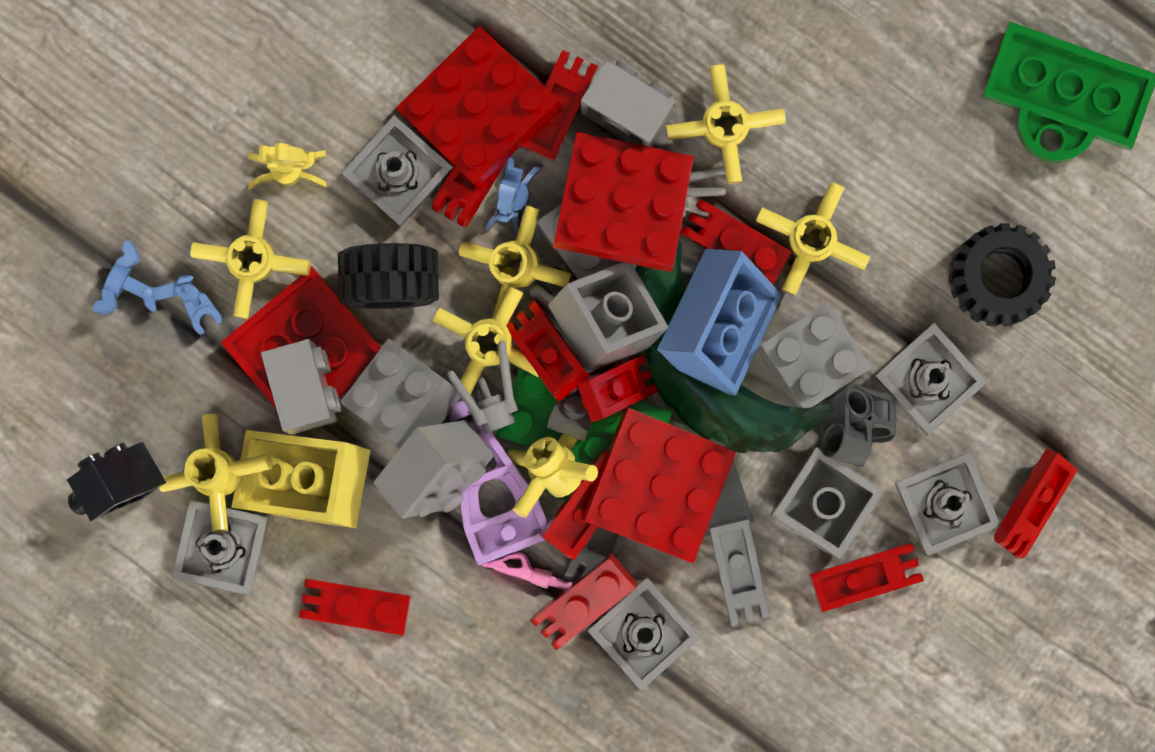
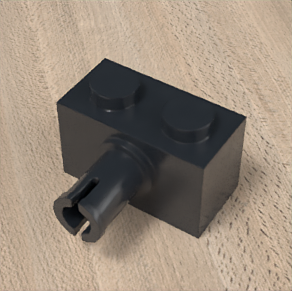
(113, 480)

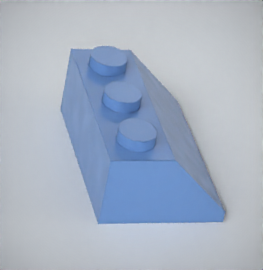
(720, 320)

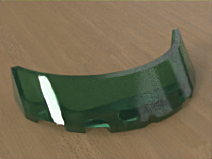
(740, 421)

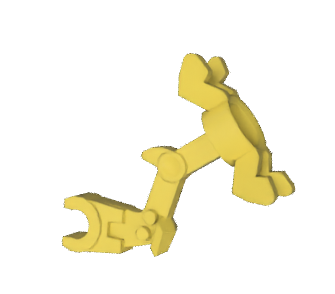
(286, 165)

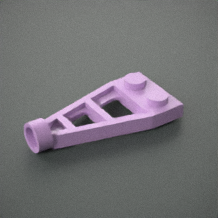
(508, 531)

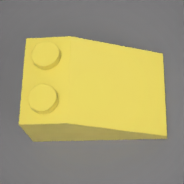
(308, 479)

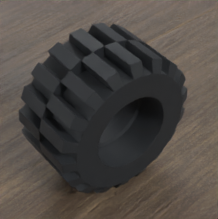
(1029, 256)
(388, 276)

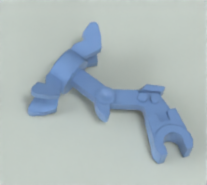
(512, 195)
(119, 278)

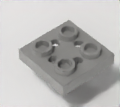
(396, 142)
(959, 380)
(974, 515)
(196, 564)
(642, 664)

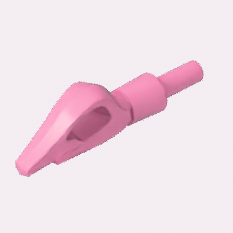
(527, 572)

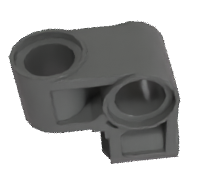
(857, 422)

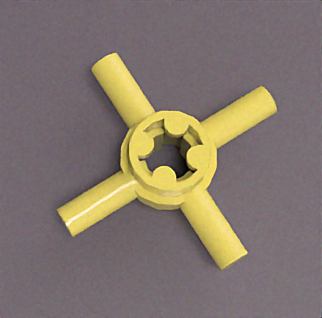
(715, 135)
(805, 253)
(530, 267)
(257, 271)
(473, 332)
(222, 465)
(550, 467)

